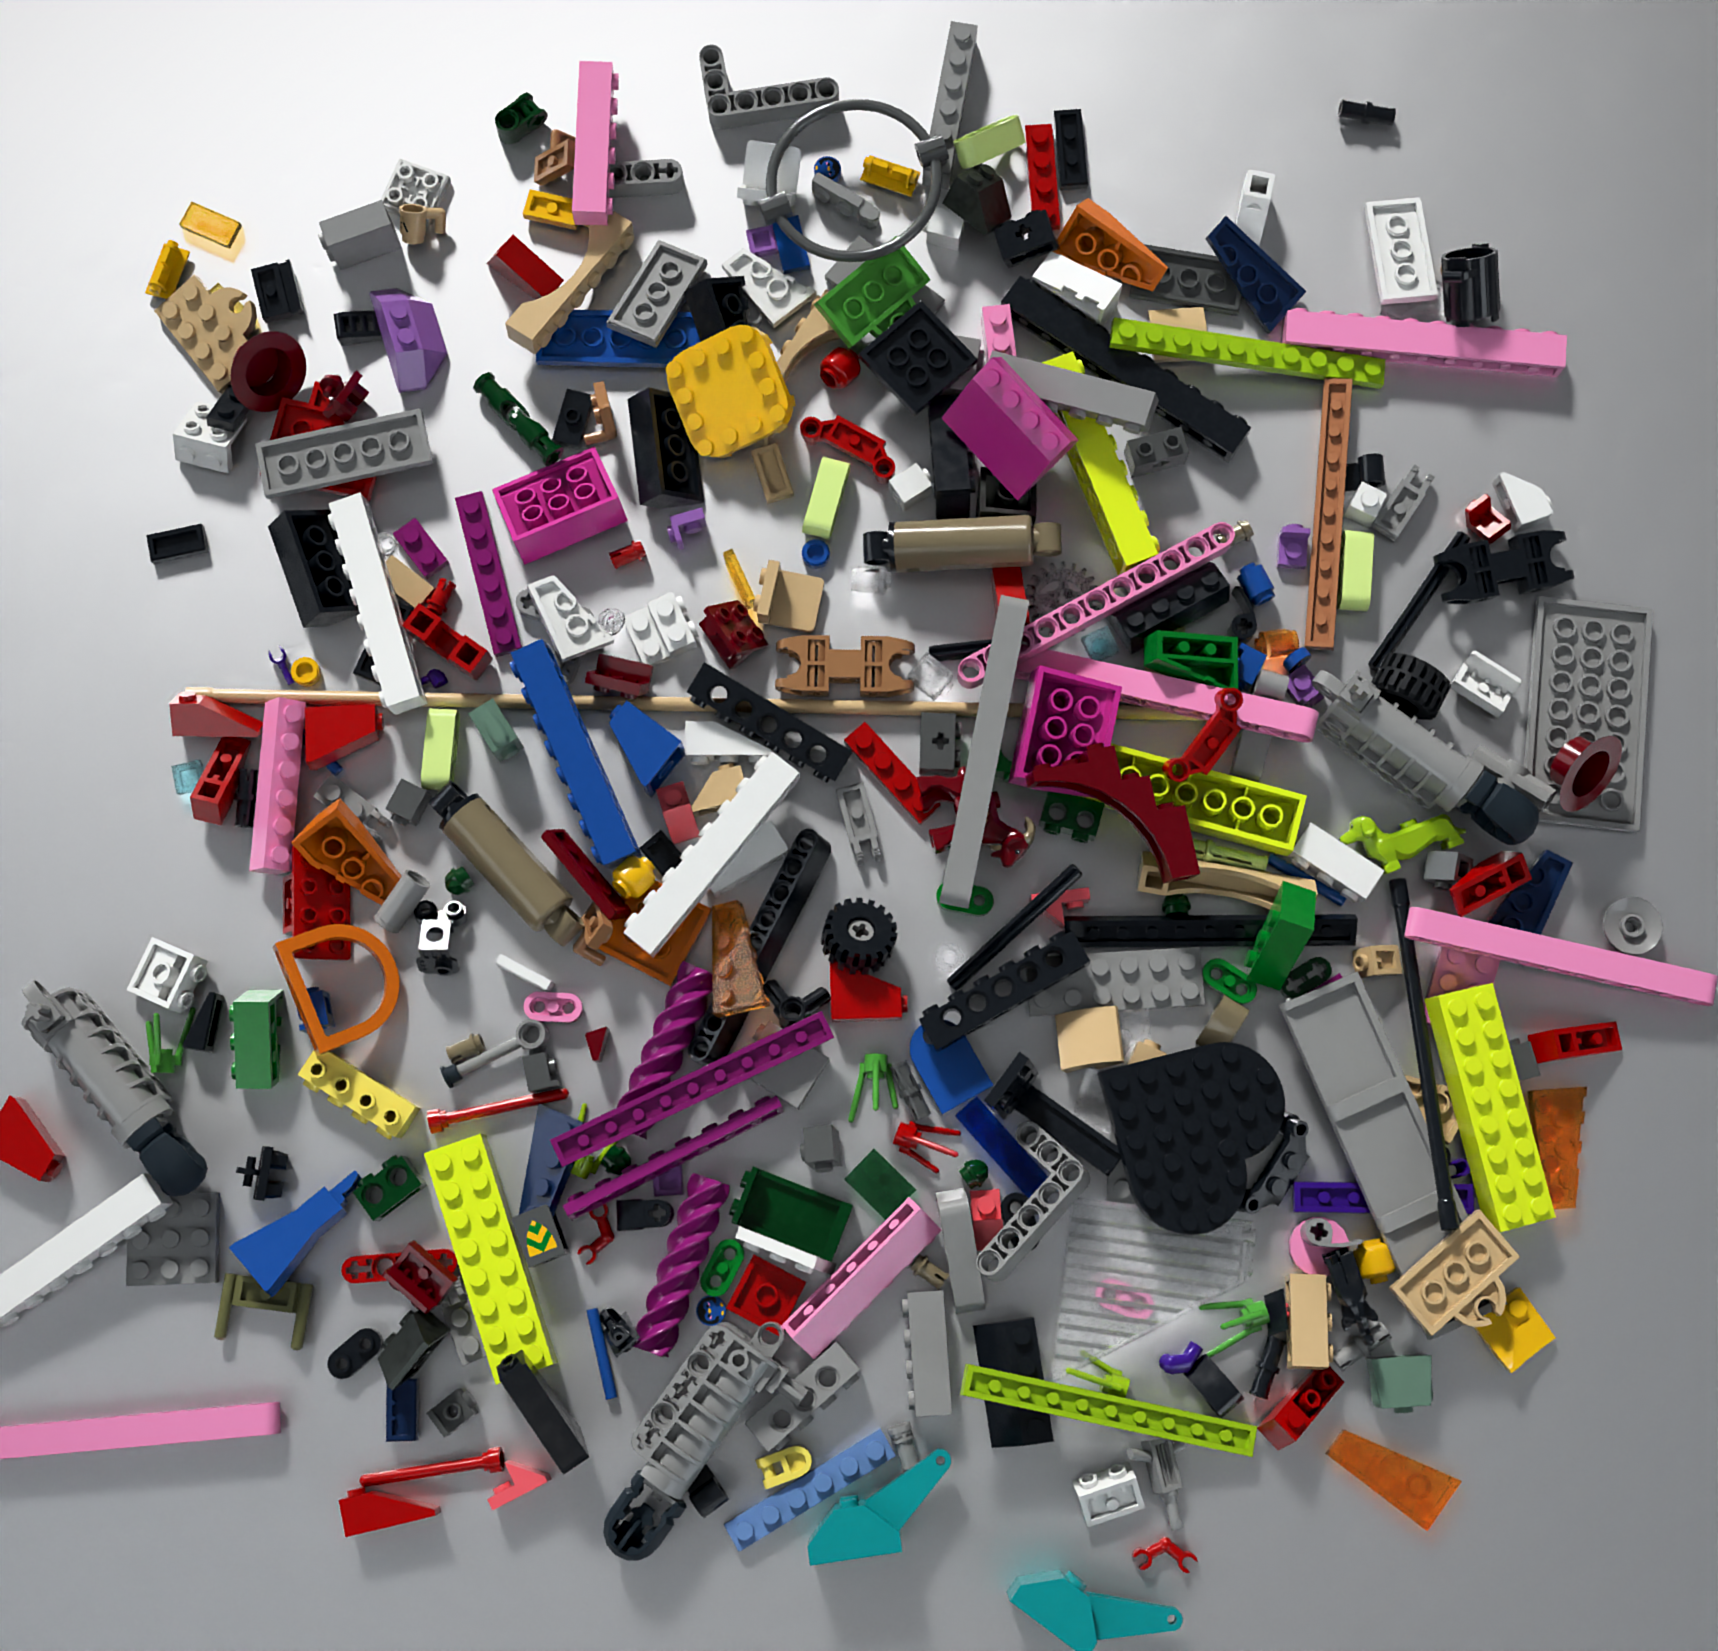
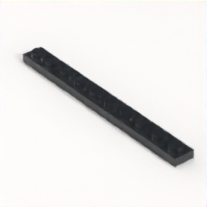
(1198, 930)

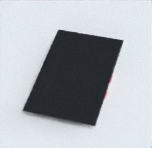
(1277, 1312)

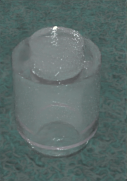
(870, 580)

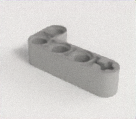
(632, 170)
(1253, 746)
(960, 1250)

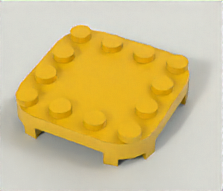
(729, 391)

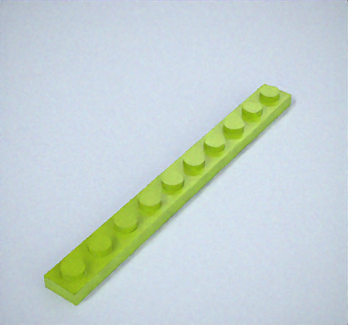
(1245, 352)
(1108, 1410)

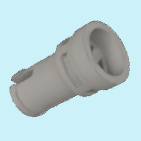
(902, 1436)

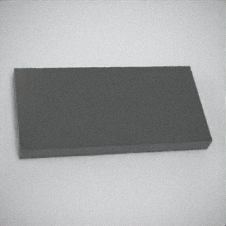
(1192, 282)

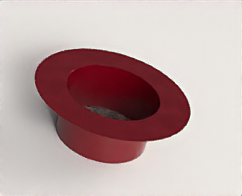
(258, 361)
(1585, 770)

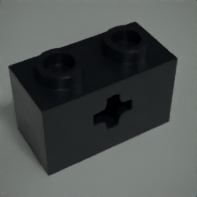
(1039, 242)

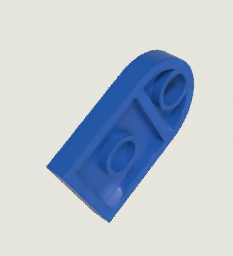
(951, 1074)

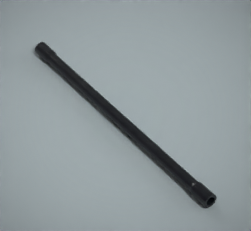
(1446, 1204)

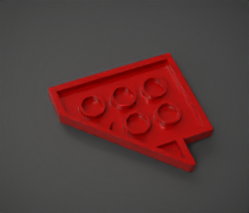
(302, 417)

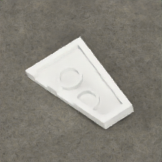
(767, 288)
(566, 622)
(781, 1252)

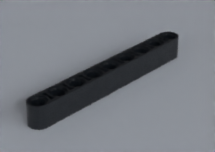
(767, 936)

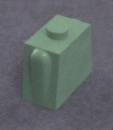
(496, 730)
(1400, 1381)

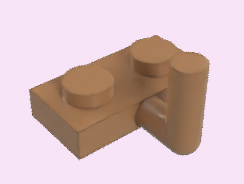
(557, 159)
(603, 416)
(596, 931)

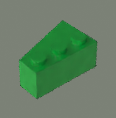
(1193, 657)
(1282, 936)
(256, 1039)

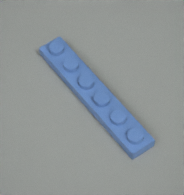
(809, 1490)

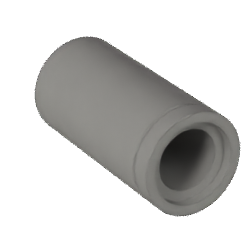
(402, 901)

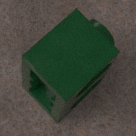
(1073, 807)
(392, 1193)

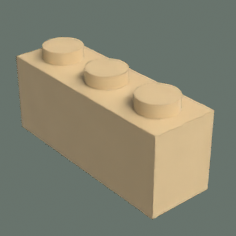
(1308, 1322)

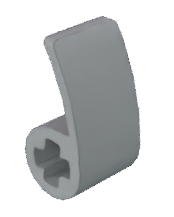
(1327, 1233)

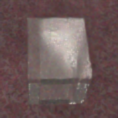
(931, 677)

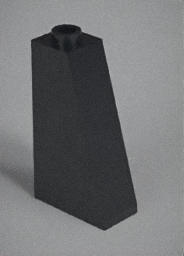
(543, 1411)

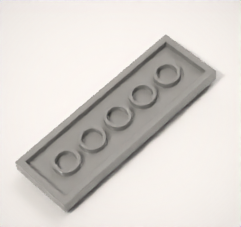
(343, 453)
(1125, 980)

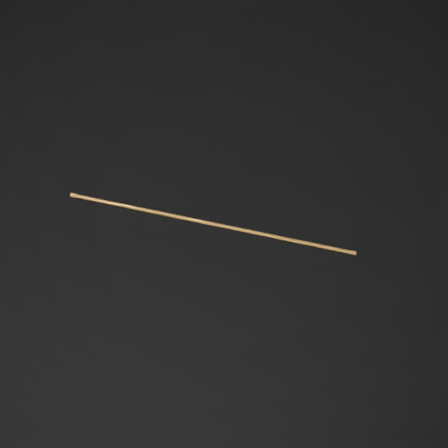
(643, 703)

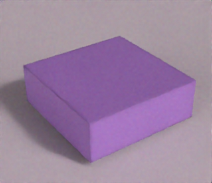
(762, 241)
(669, 1183)

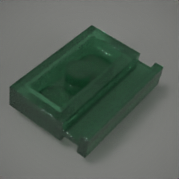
(880, 1184)

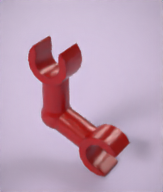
(604, 1239)
(1159, 1548)

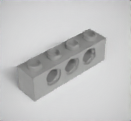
(763, 1423)

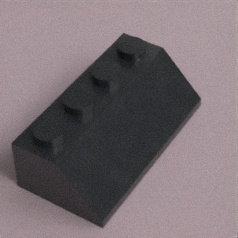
(663, 453)
(313, 567)
(1171, 606)
(1013, 1349)

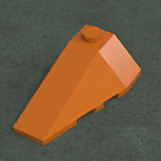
(1107, 247)
(348, 851)

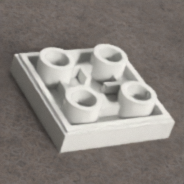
(414, 185)

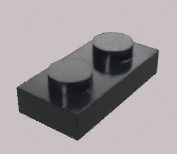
(227, 412)

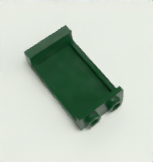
(790, 1213)

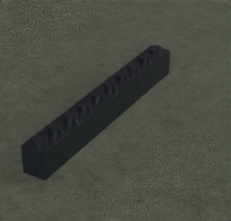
(1177, 404)

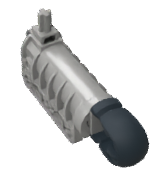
(1418, 760)
(115, 1082)
(694, 1433)

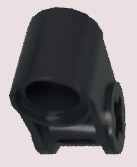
(638, 1214)

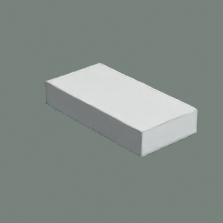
(524, 973)

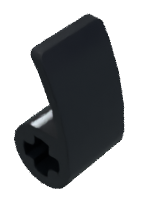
(1368, 470)
(1246, 619)
(1214, 1386)
(707, 1493)

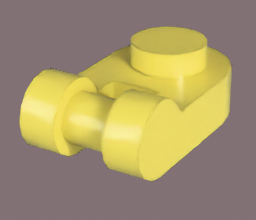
(795, 1462)

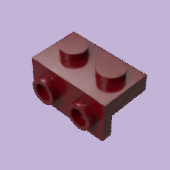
(621, 675)
(420, 1278)

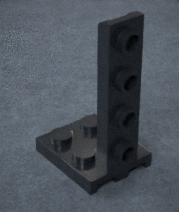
(1017, 1093)

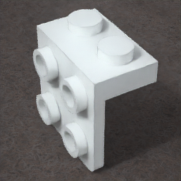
(755, 169)
(203, 444)

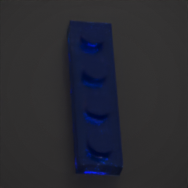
(1001, 1147)

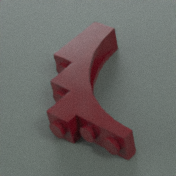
(1132, 796)

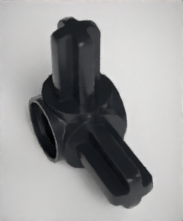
(788, 1004)

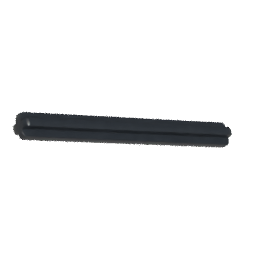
(1415, 606)
(1014, 927)

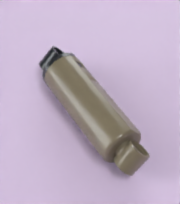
(962, 543)
(506, 863)

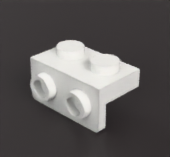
(1485, 683)

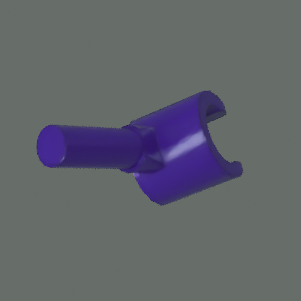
(282, 665)
(436, 678)
(1461, 1166)

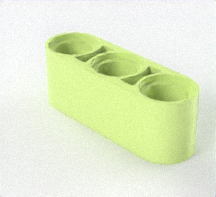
(989, 141)
(826, 498)
(1355, 570)
(440, 748)

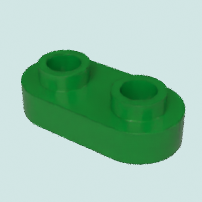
(973, 910)
(1228, 981)
(722, 1267)

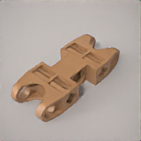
(844, 666)

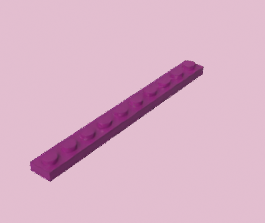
(691, 1089)

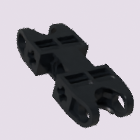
(1525, 562)

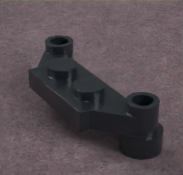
(1281, 1168)

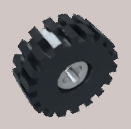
(853, 952)

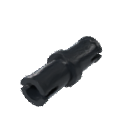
(1366, 112)
(246, 798)
(1267, 1367)

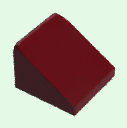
(597, 1043)

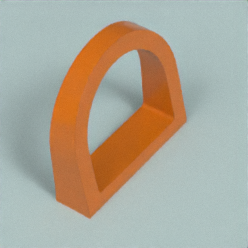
(284, 954)

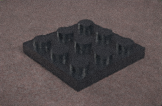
(917, 358)

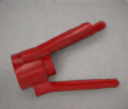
(909, 1137)

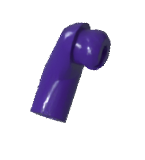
(1180, 1363)

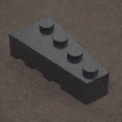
(717, 305)
(949, 464)

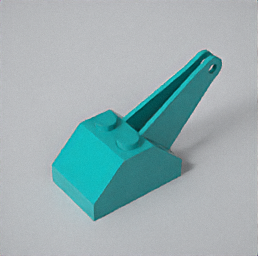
(873, 1524)
(1083, 1616)

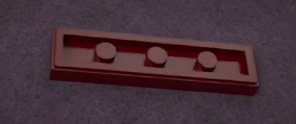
(586, 874)

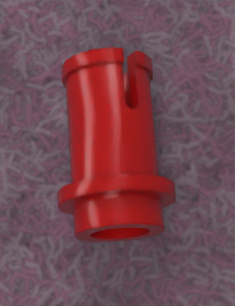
(627, 554)
(440, 598)

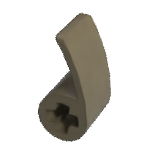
(1224, 1022)

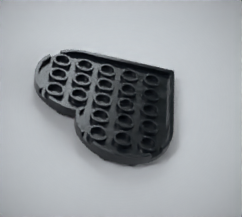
(1189, 1127)

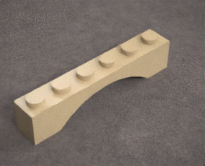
(538, 319)
(809, 335)
(1219, 879)

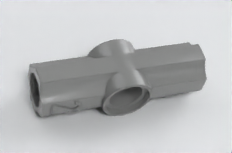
(1516, 777)

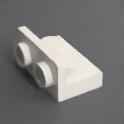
(1108, 1494)

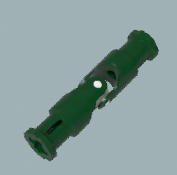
(530, 431)

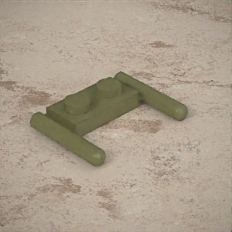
(246, 1292)

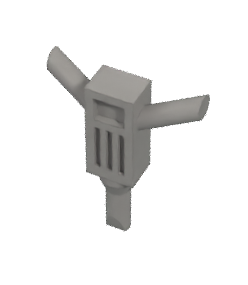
(1163, 1472)

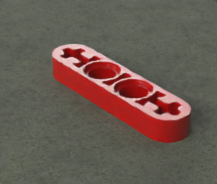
(364, 1277)

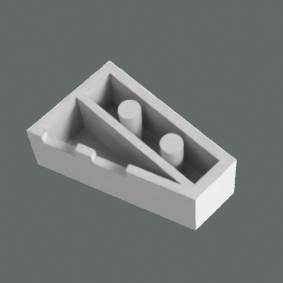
(1079, 287)

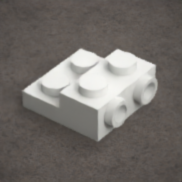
(661, 630)
(168, 976)

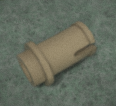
(1242, 532)
(466, 1048)
(928, 1271)

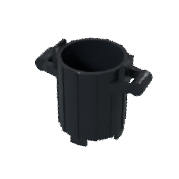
(1471, 284)

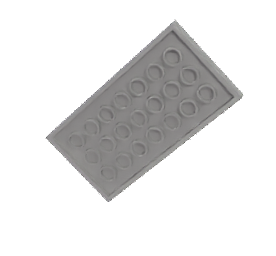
(1590, 684)

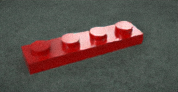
(1042, 171)
(888, 770)

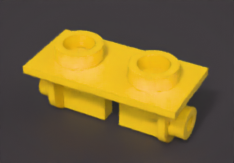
(889, 175)
(167, 270)

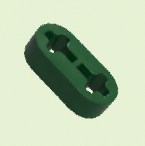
(1309, 984)

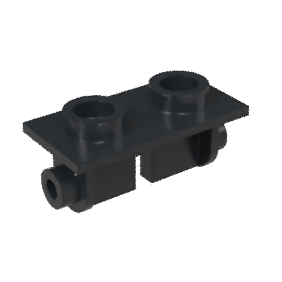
(619, 1330)

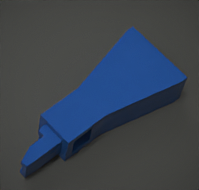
(281, 1246)

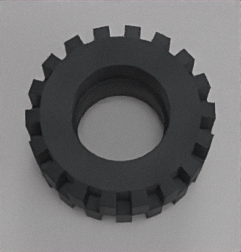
(1412, 684)

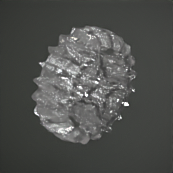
(1050, 599)

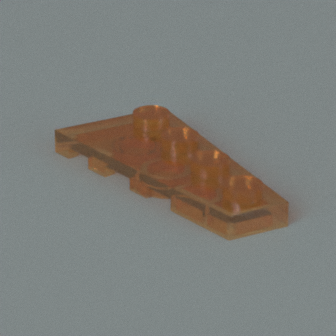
(734, 966)
(1556, 1128)
(1401, 1481)

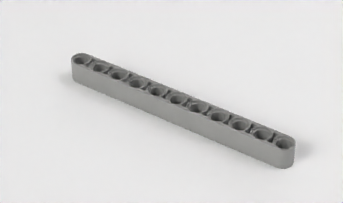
(984, 752)

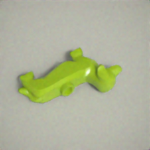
(1404, 843)

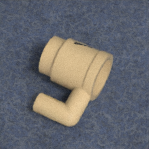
(413, 222)

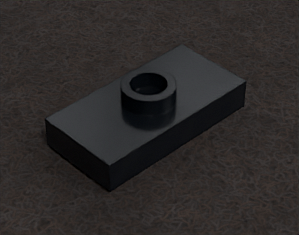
(573, 419)

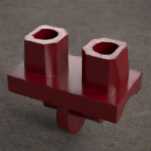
(351, 389)

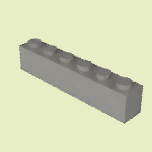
(952, 93)
(1086, 395)

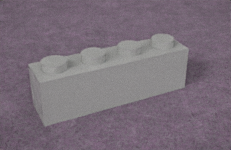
(928, 1353)

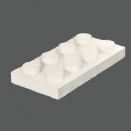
(1400, 251)

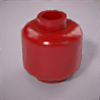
(840, 368)

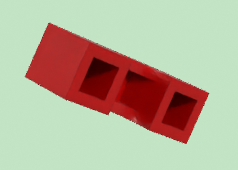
(446, 642)

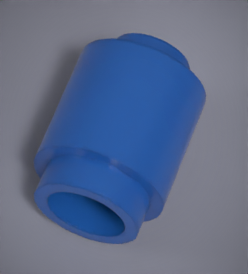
(1256, 584)

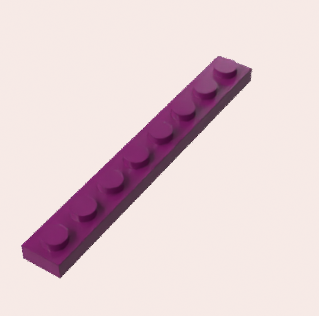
(661, 1161)

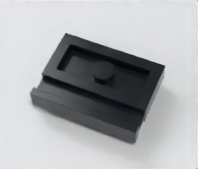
(277, 291)

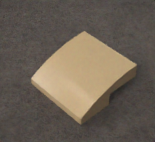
(1182, 317)
(1089, 1038)

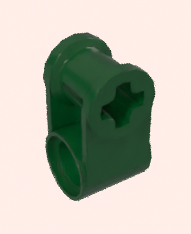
(522, 115)

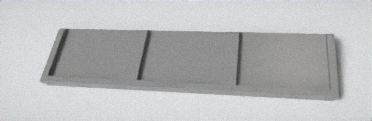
(1373, 1118)

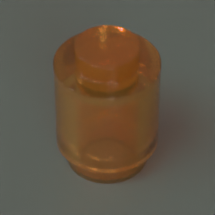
(1277, 642)

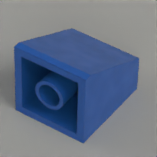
(647, 746)

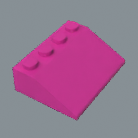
(1008, 427)
(559, 505)
(1060, 720)

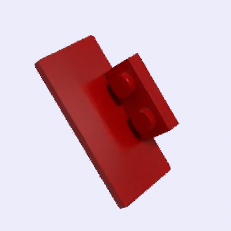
(312, 901)

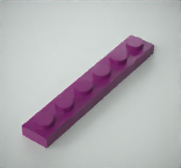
(488, 573)

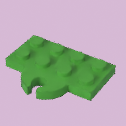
(873, 296)

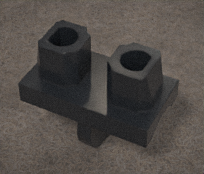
(263, 1187)

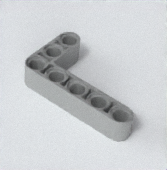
(758, 97)
(1036, 1204)

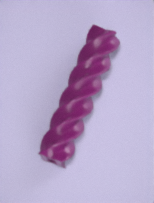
(671, 1034)
(679, 1270)

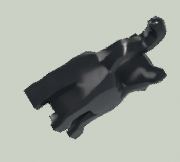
(1350, 1292)

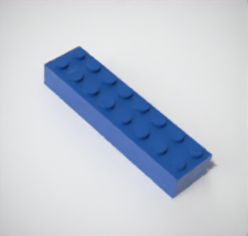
(575, 753)

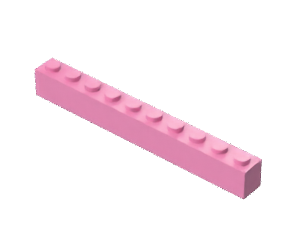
(1429, 343)

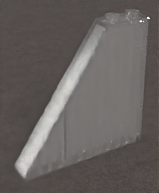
(1135, 1277)

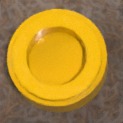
(305, 672)

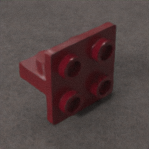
(732, 632)

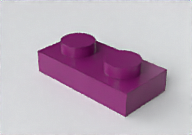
(420, 548)

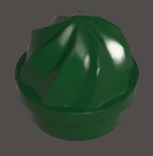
(458, 881)
(1176, 905)
(616, 1160)
(974, 1173)

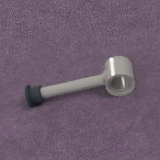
(455, 1072)

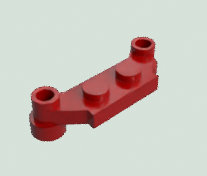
(852, 441)
(1211, 740)

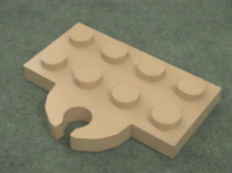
(209, 326)
(1458, 1277)

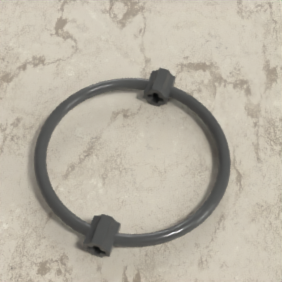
(929, 153)

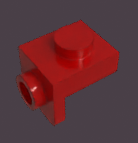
(1485, 520)

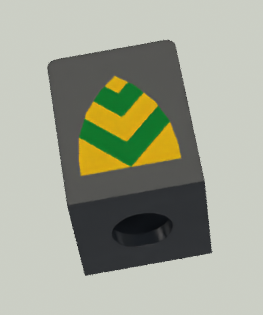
(540, 1236)

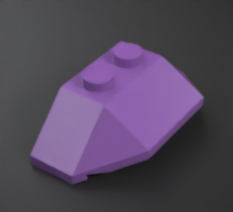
(409, 337)

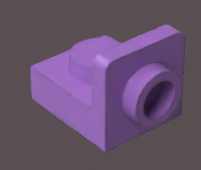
(688, 522)
(1292, 546)
(1301, 689)

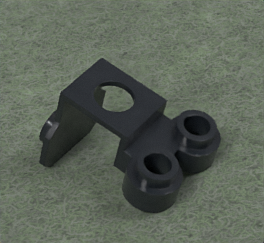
(435, 955)

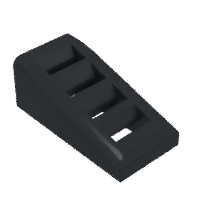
(355, 337)
(205, 1027)

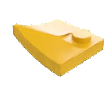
(1516, 1332)

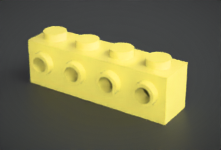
(360, 1093)

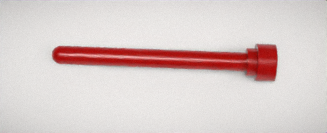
(441, 1119)
(491, 1461)

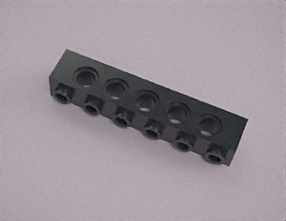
(709, 678)
(1064, 944)

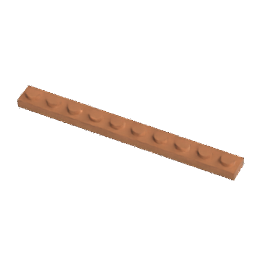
(1328, 514)

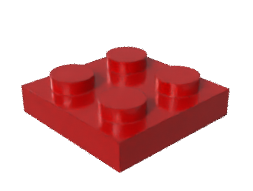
(765, 1294)

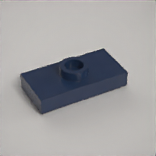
(402, 1412)

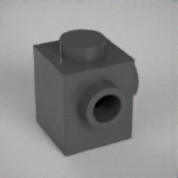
(1446, 868)
(821, 1148)

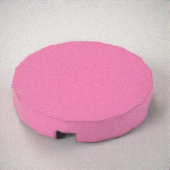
(1309, 1257)

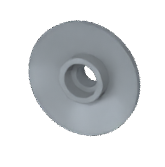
(1642, 916)

